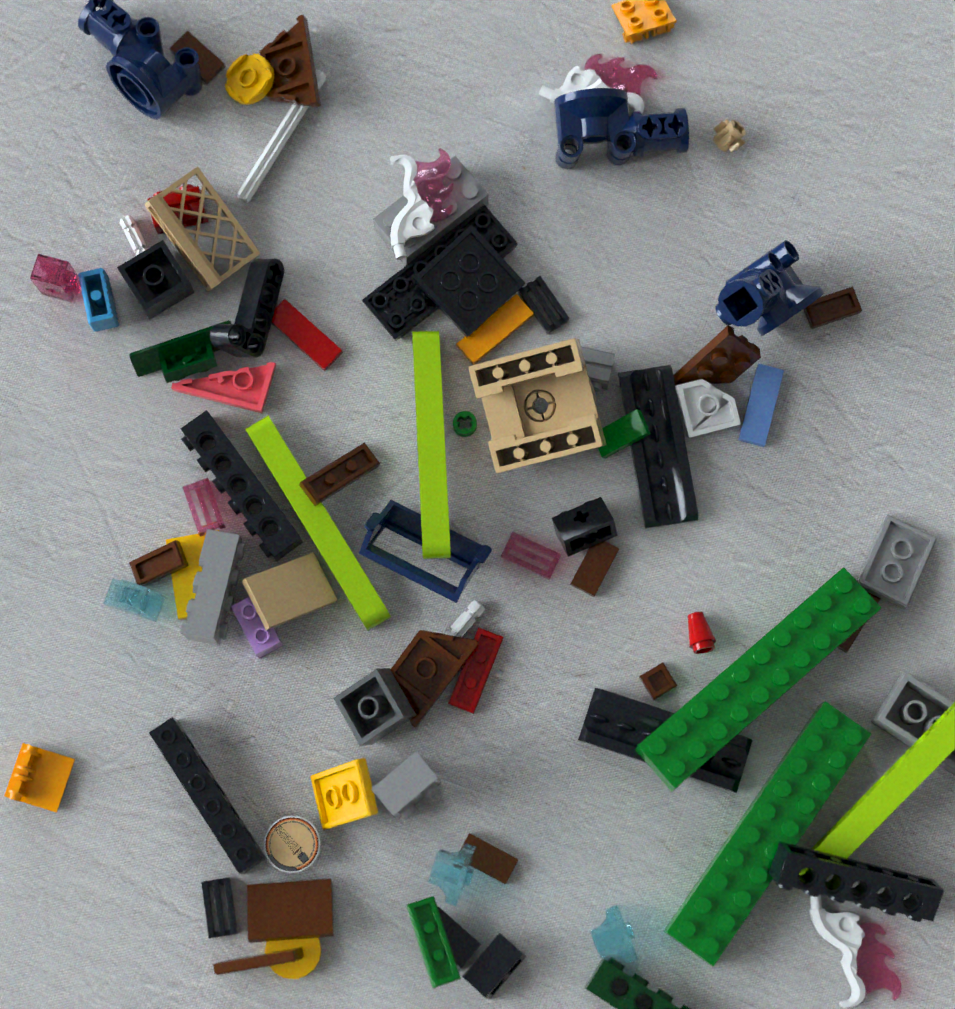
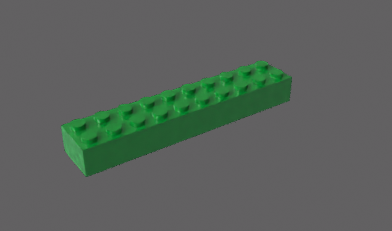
(757, 679)
(776, 815)

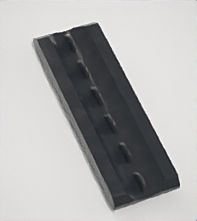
(402, 303)
(662, 456)
(623, 723)

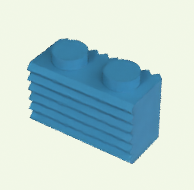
(98, 299)

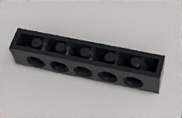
(205, 428)
(207, 795)
(792, 859)

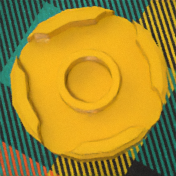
(249, 79)
(299, 968)

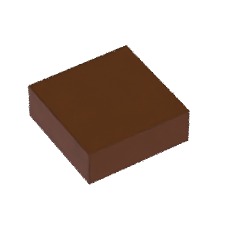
(658, 681)

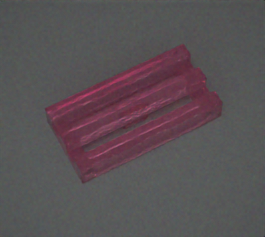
(210, 525)
(531, 544)

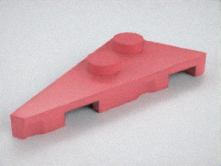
(240, 388)

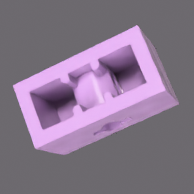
(260, 639)

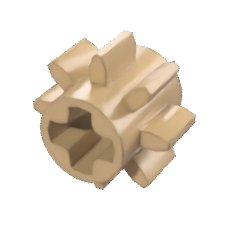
(729, 135)

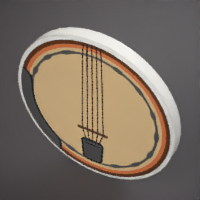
(292, 844)

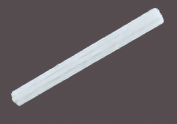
(275, 147)

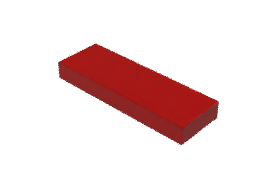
(305, 335)
(476, 671)

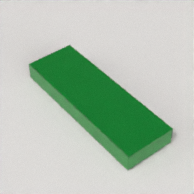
(433, 942)

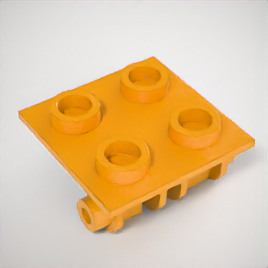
(643, 16)
(39, 777)

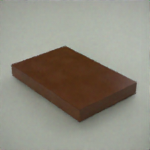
(290, 910)

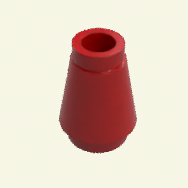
(700, 635)

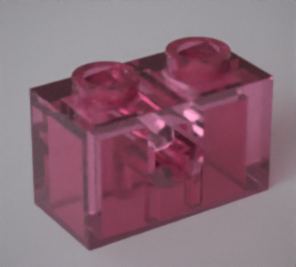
(55, 278)

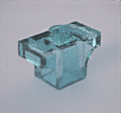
(134, 599)
(452, 872)
(614, 936)

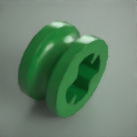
(464, 415)

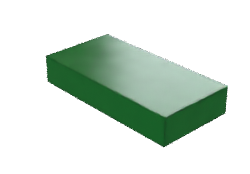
(623, 433)

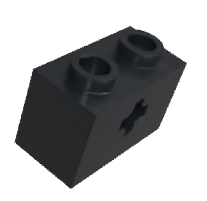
(584, 526)

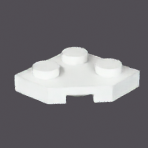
(705, 408)

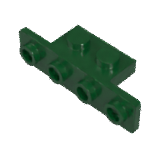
(178, 356)

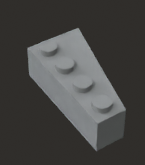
(213, 587)

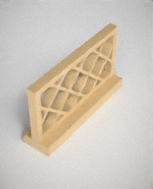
(184, 242)

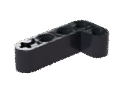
(255, 312)

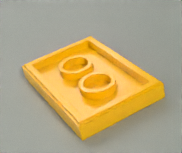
(184, 578)
(344, 794)

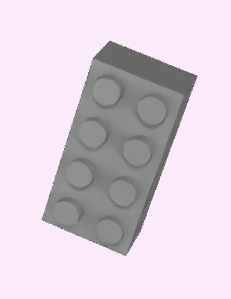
(466, 199)
(911, 711)
(407, 786)

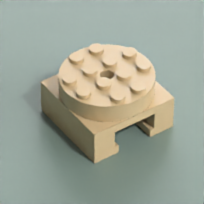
(509, 396)

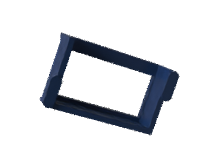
(408, 524)

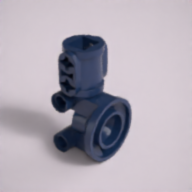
(139, 61)
(604, 116)
(766, 291)

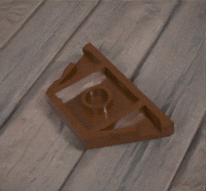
(293, 66)
(720, 360)
(429, 667)

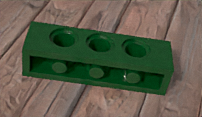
(607, 972)

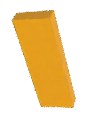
(495, 329)

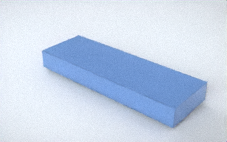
(761, 405)

